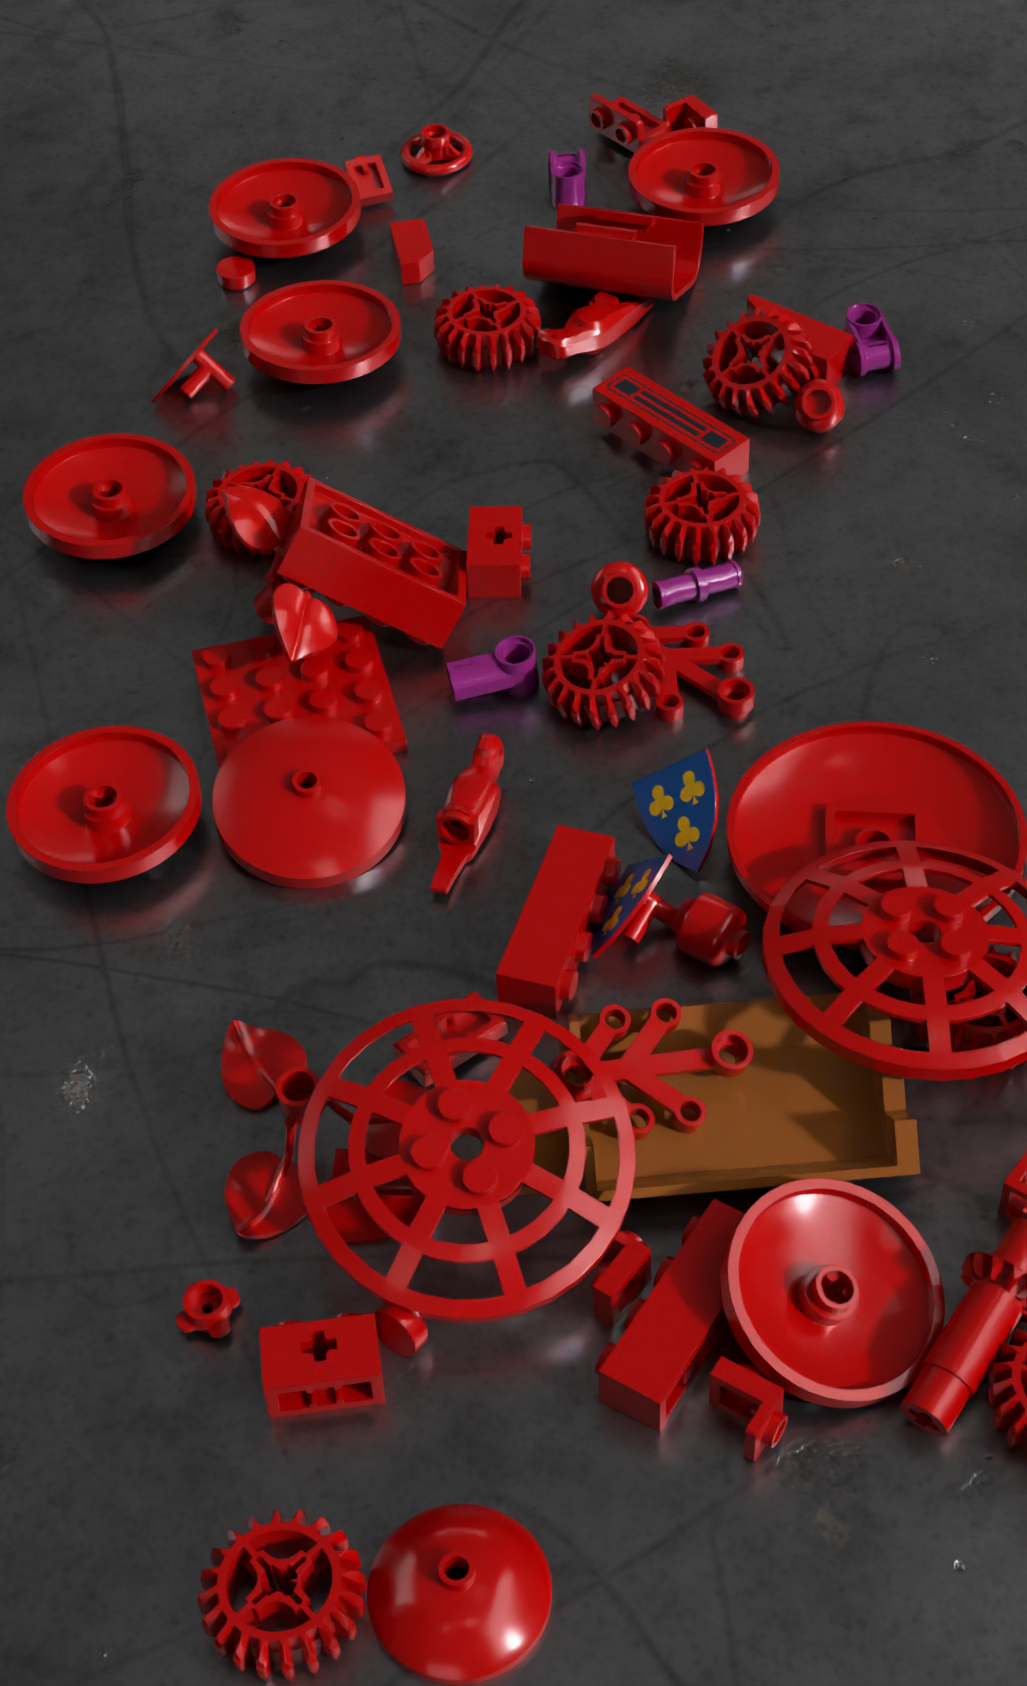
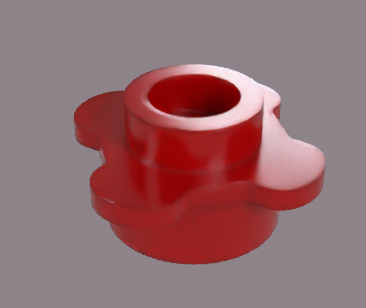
(204, 1295)

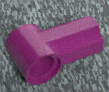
(508, 669)

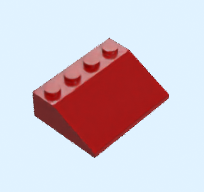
(374, 564)

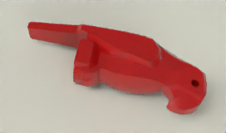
(593, 327)
(468, 811)

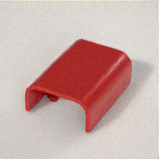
(615, 252)

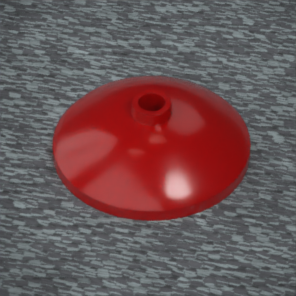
(464, 1626)

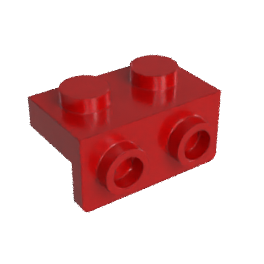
(625, 121)

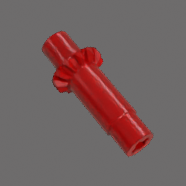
(972, 1334)

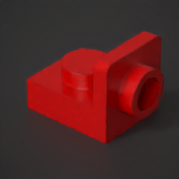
(689, 113)
(370, 178)
(621, 1277)

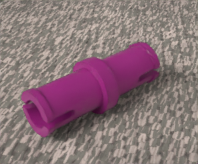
(696, 584)

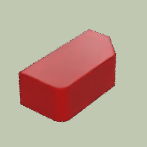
(412, 250)

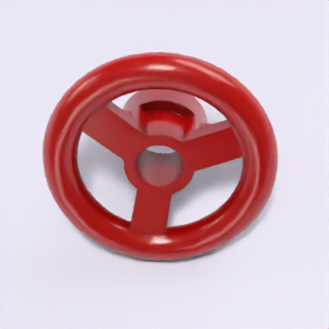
(436, 147)

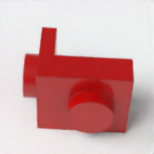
(751, 1398)

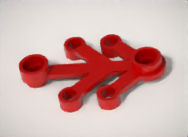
(732, 694)
(642, 1070)

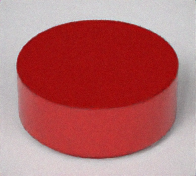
(236, 272)
(400, 1330)

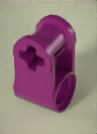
(567, 177)
(873, 341)

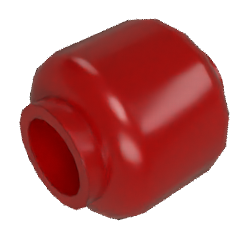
(619, 589)
(711, 929)

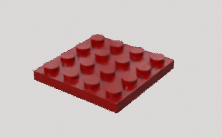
(254, 686)

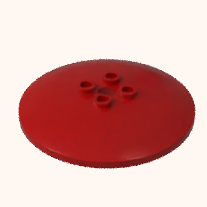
(863, 787)

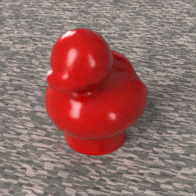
(819, 405)

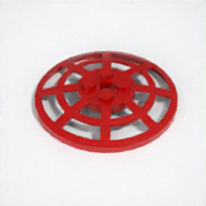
(898, 957)
(463, 1185)

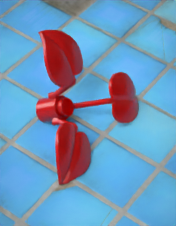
(301, 622)
(255, 1069)

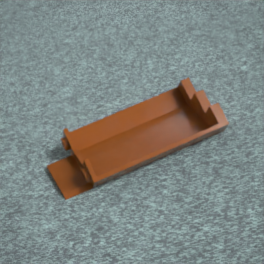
(778, 1122)

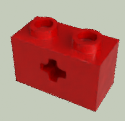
(496, 552)
(301, 1383)

